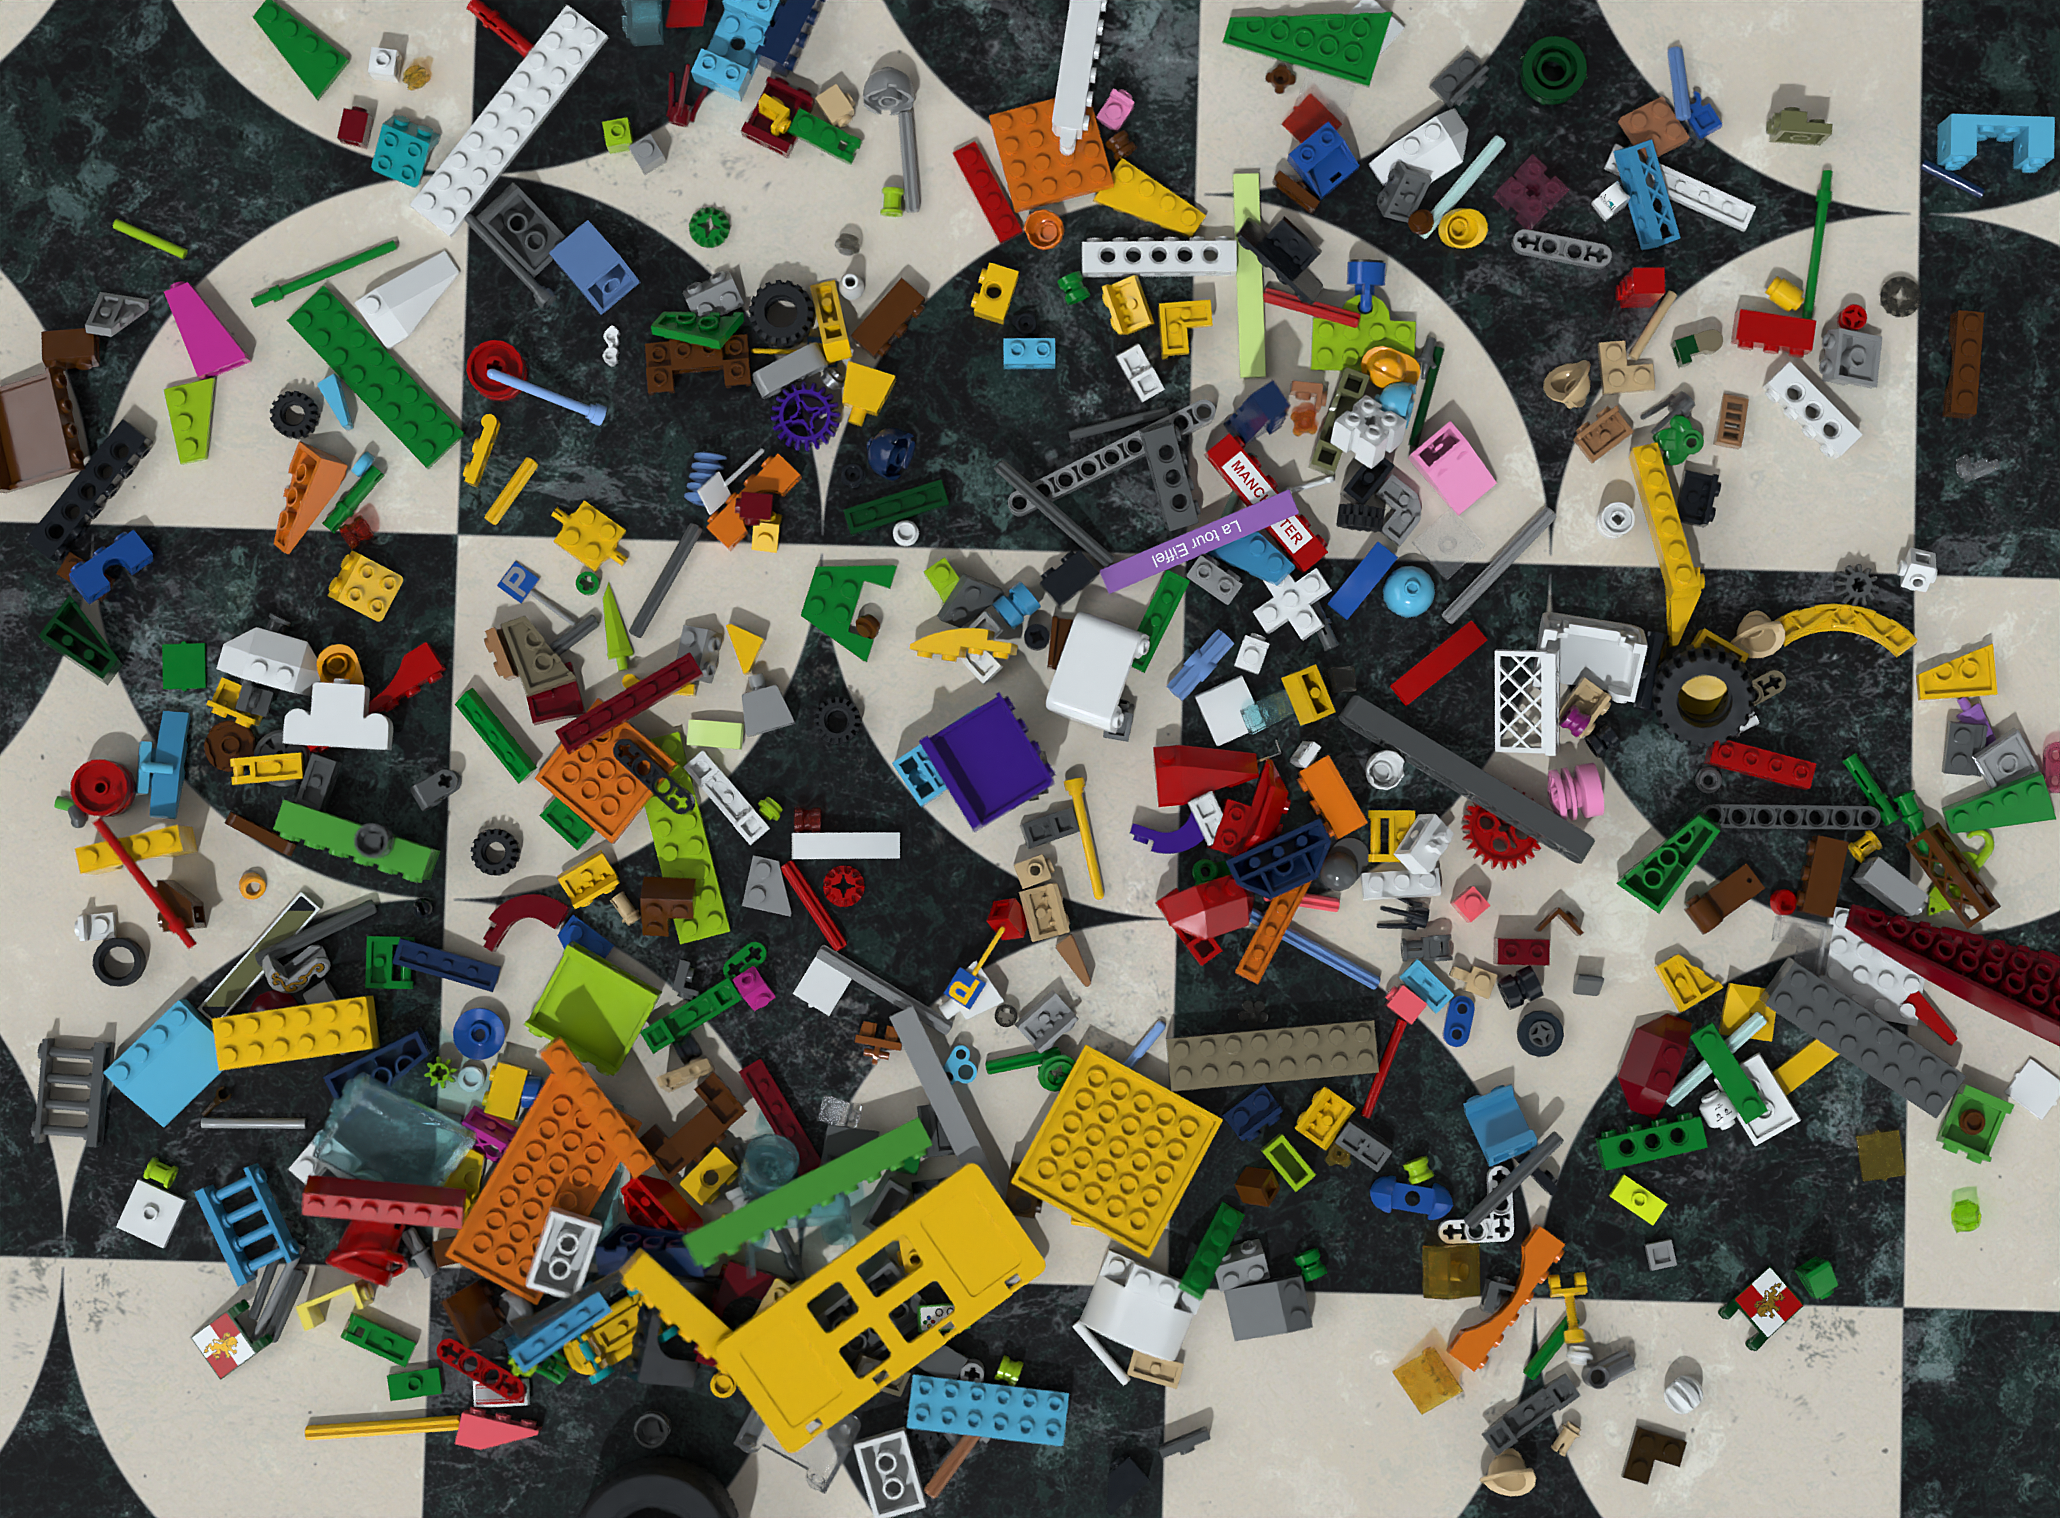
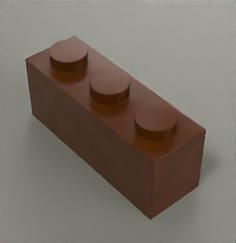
(889, 319)
(1821, 876)

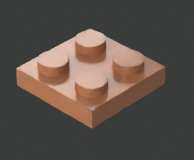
(1657, 123)

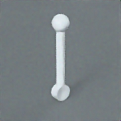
(1309, 485)

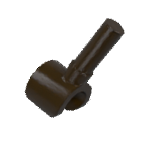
(216, 1101)

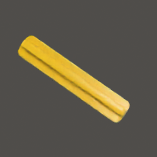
(511, 491)

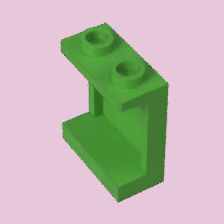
(1979, 1145)

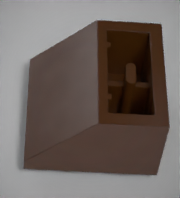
(182, 903)

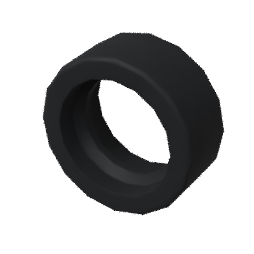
(105, 947)

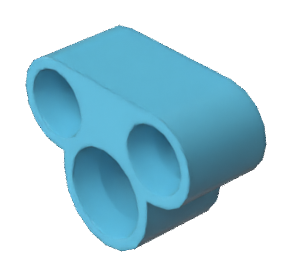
(953, 1064)

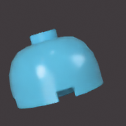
(1398, 399)
(1408, 591)

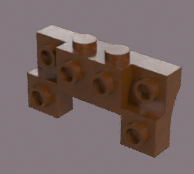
(680, 357)
(696, 1135)

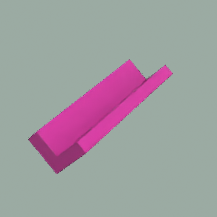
(489, 1131)

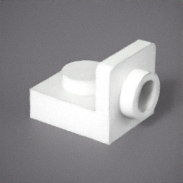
(1252, 653)
(96, 926)

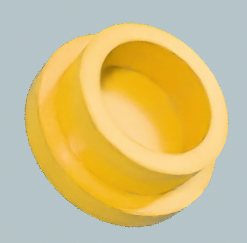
(722, 1385)

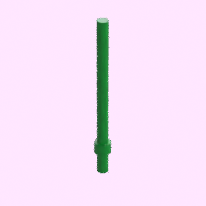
(1823, 197)
(278, 292)

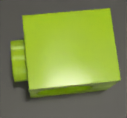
(618, 135)

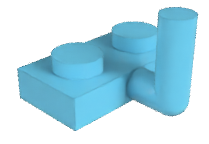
(147, 767)

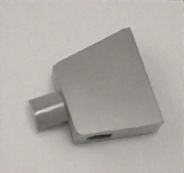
(764, 708)

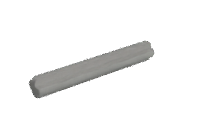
(908, 162)

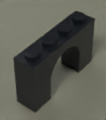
(647, 1361)

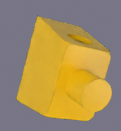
(865, 391)

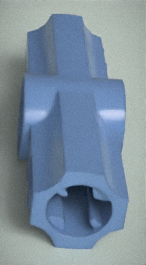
(1200, 665)

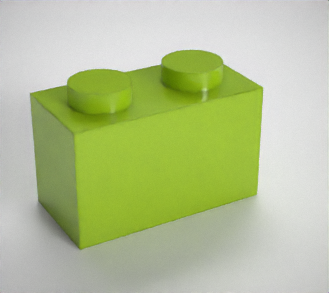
(1288, 1162)

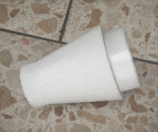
(851, 292)

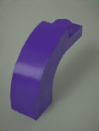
(1171, 842)

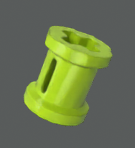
(892, 202)
(161, 1172)

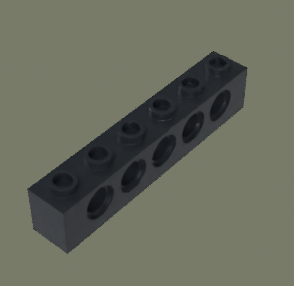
(75, 495)

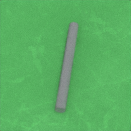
(265, 1123)
(275, 1298)

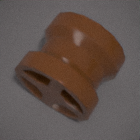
(1121, 145)

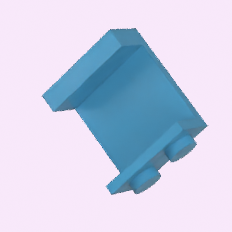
(1499, 1125)

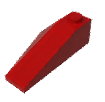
(1193, 771)

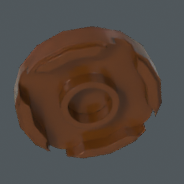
(229, 741)

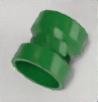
(1073, 288)
(1312, 1269)

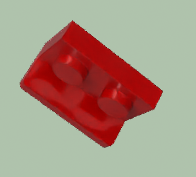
(1231, 826)

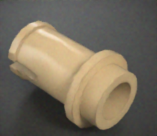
(625, 908)
(1566, 1437)

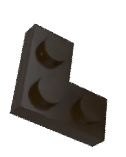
(1646, 1448)

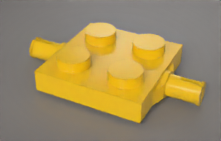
(589, 536)

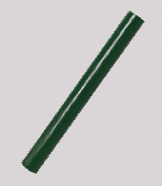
(1426, 398)

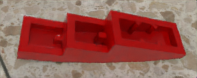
(1438, 663)

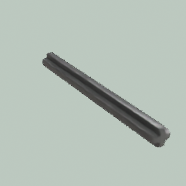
(1053, 513)

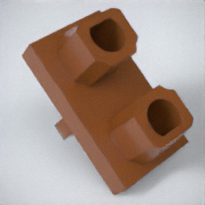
(867, 1037)

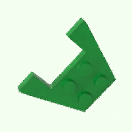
(834, 599)

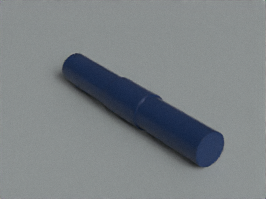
(1952, 178)

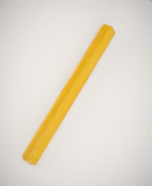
(382, 1427)

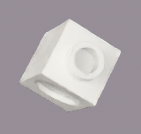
(385, 64)

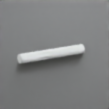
(1101, 1352)

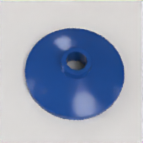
(467, 1040)

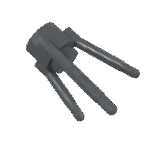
(1679, 405)

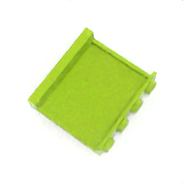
(593, 1008)

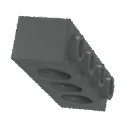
(1153, 439)

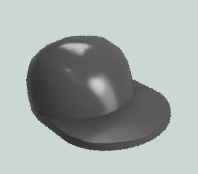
(1344, 864)

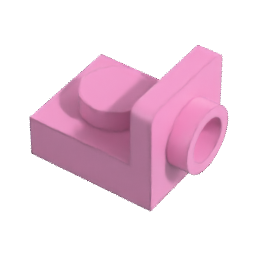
(1116, 110)

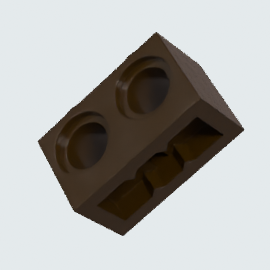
(1015, 1192)

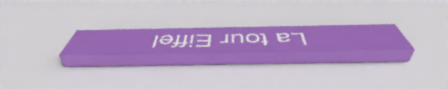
(1199, 541)

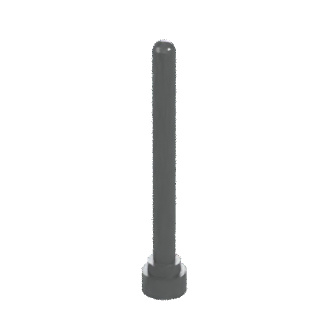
(543, 296)

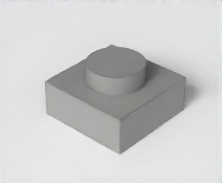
(1660, 1254)

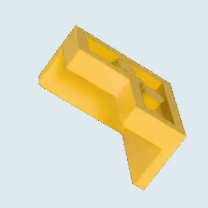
(1176, 319)

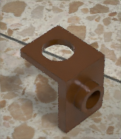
(1567, 918)

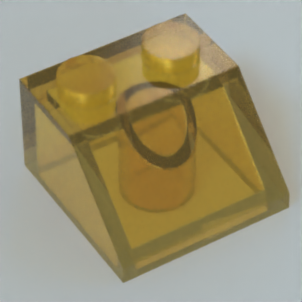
(1451, 1271)

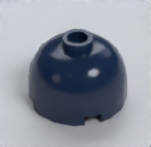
(890, 451)

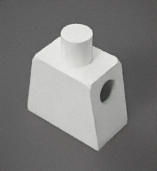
(987, 999)

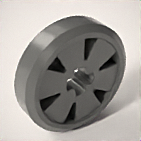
(273, 744)

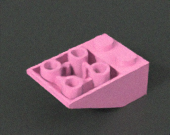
(1452, 468)

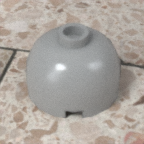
(888, 91)

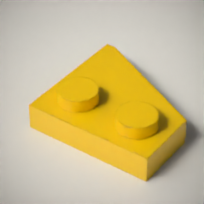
(1685, 982)

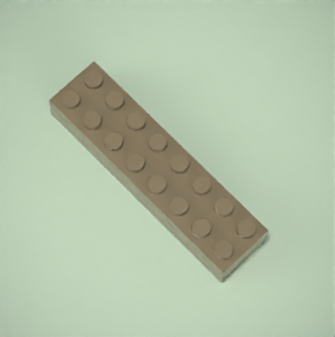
(1272, 1055)

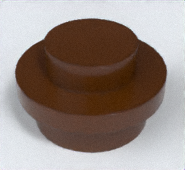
(1421, 222)
(868, 626)
(1972, 1121)

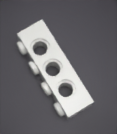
(1826, 413)

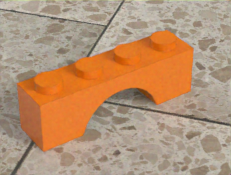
(775, 477)

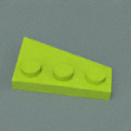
(190, 418)

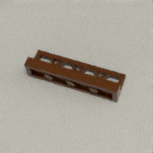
(1945, 851)

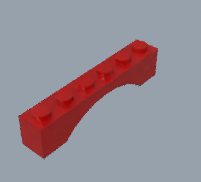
(416, 669)

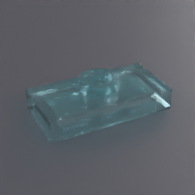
(1267, 711)

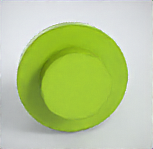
(769, 809)

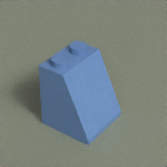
(594, 267)

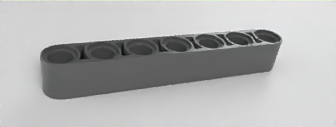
(1801, 816)

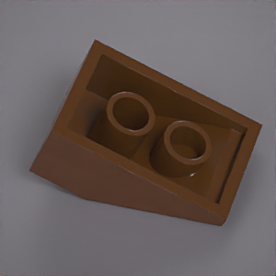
(474, 1312)

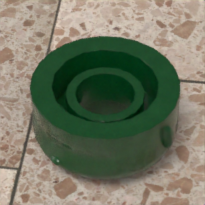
(1555, 50)

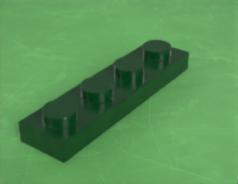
(896, 507)

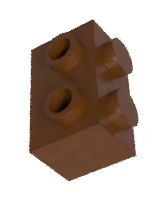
(70, 349)

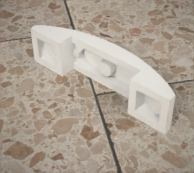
(726, 797)

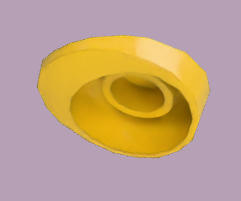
(1463, 228)

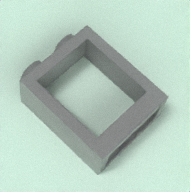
(1890, 887)

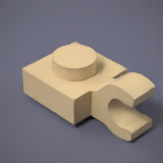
(1477, 980)

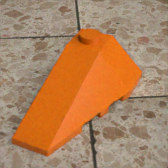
(313, 484)

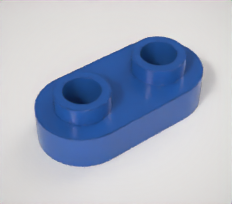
(1455, 1020)

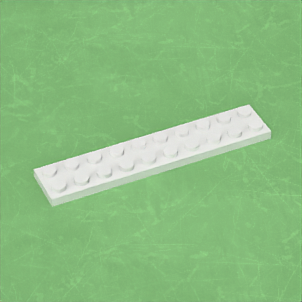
(509, 121)

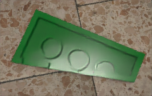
(305, 51)
(2006, 805)

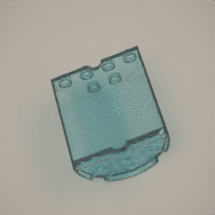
(390, 1136)

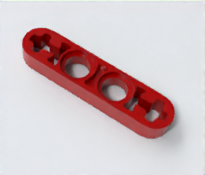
(481, 1370)

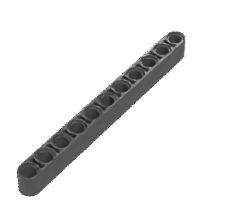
(1467, 779)

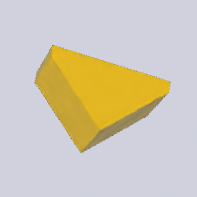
(746, 647)

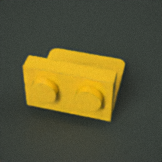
(365, 586)

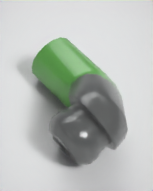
(76, 815)

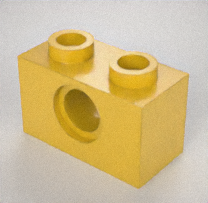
(997, 308)
(696, 1183)

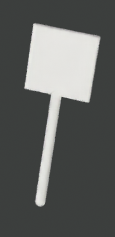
(715, 490)

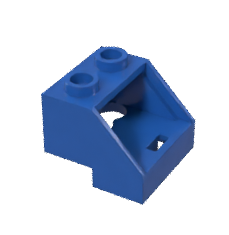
(1321, 159)

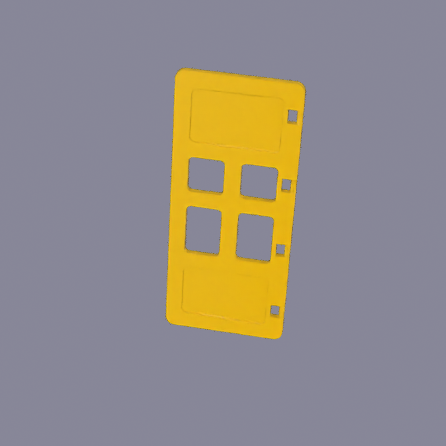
(795, 1368)

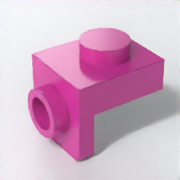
(754, 988)

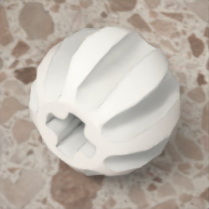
(1683, 1394)

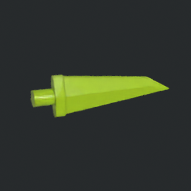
(616, 637)

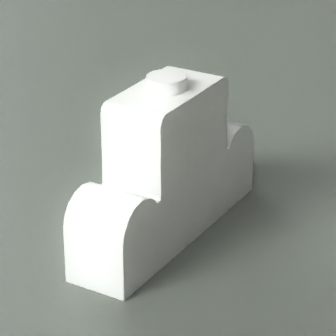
(338, 719)

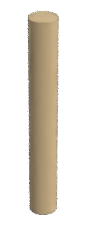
(1652, 325)

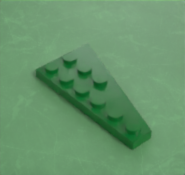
(1326, 43)

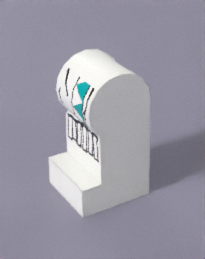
(1611, 201)

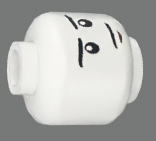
(1718, 1110)

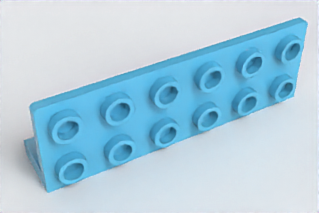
(987, 1410)

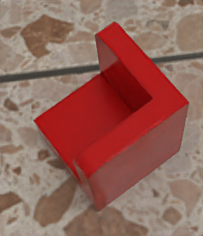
(1009, 915)

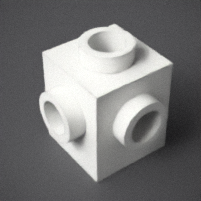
(1918, 570)

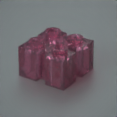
(1531, 209)

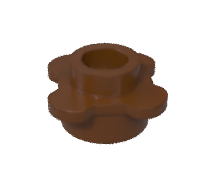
(1280, 71)

